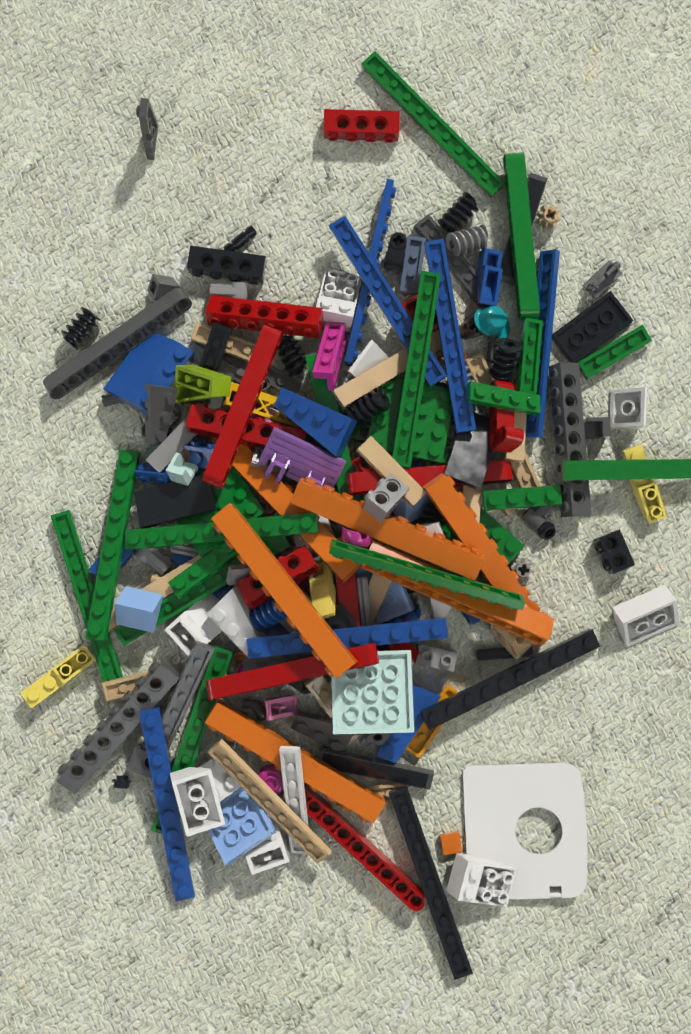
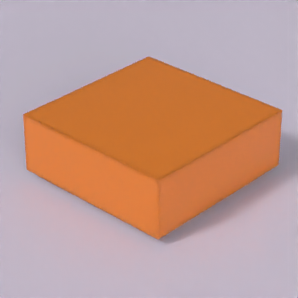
(451, 843)

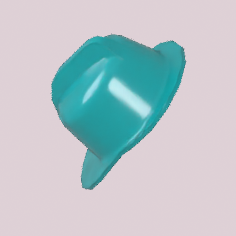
(492, 321)

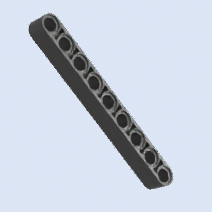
(117, 343)

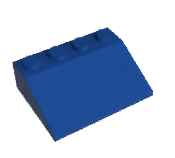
(148, 363)

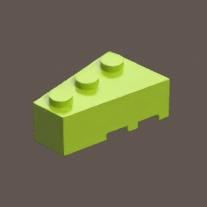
(200, 384)

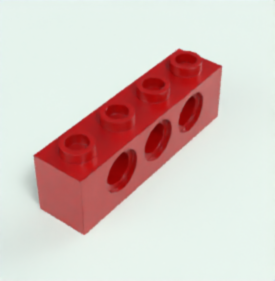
(369, 118)
(306, 567)

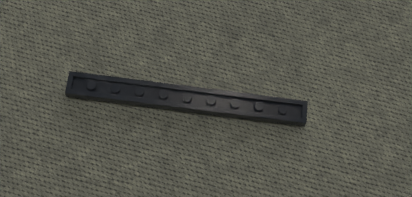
(509, 679)
(430, 882)

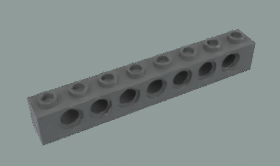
(569, 435)
(75, 779)

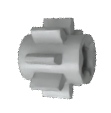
(526, 566)

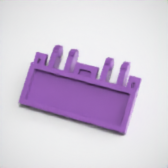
(301, 459)

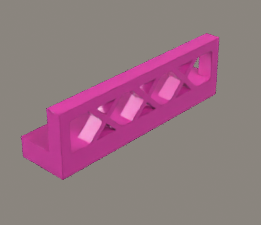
(330, 353)

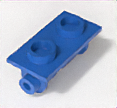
(147, 474)

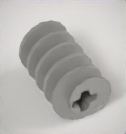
(467, 240)

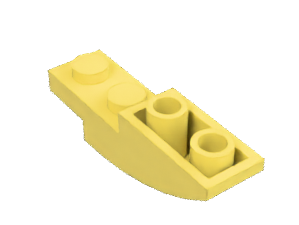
(645, 490)
(323, 590)
(58, 676)

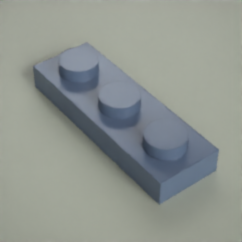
(412, 265)

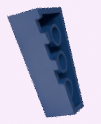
(320, 422)
(397, 742)

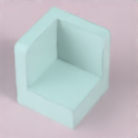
(181, 471)

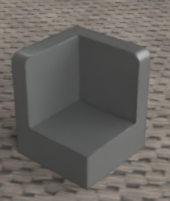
(160, 285)
(597, 427)

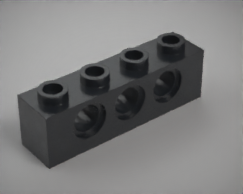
(200, 255)

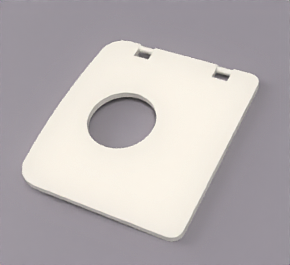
(495, 801)

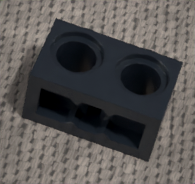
(618, 549)

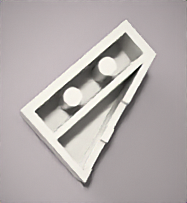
(233, 618)

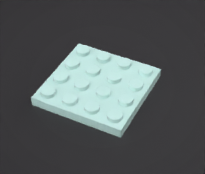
(375, 697)

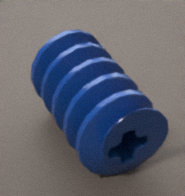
(266, 615)

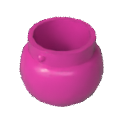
(272, 778)

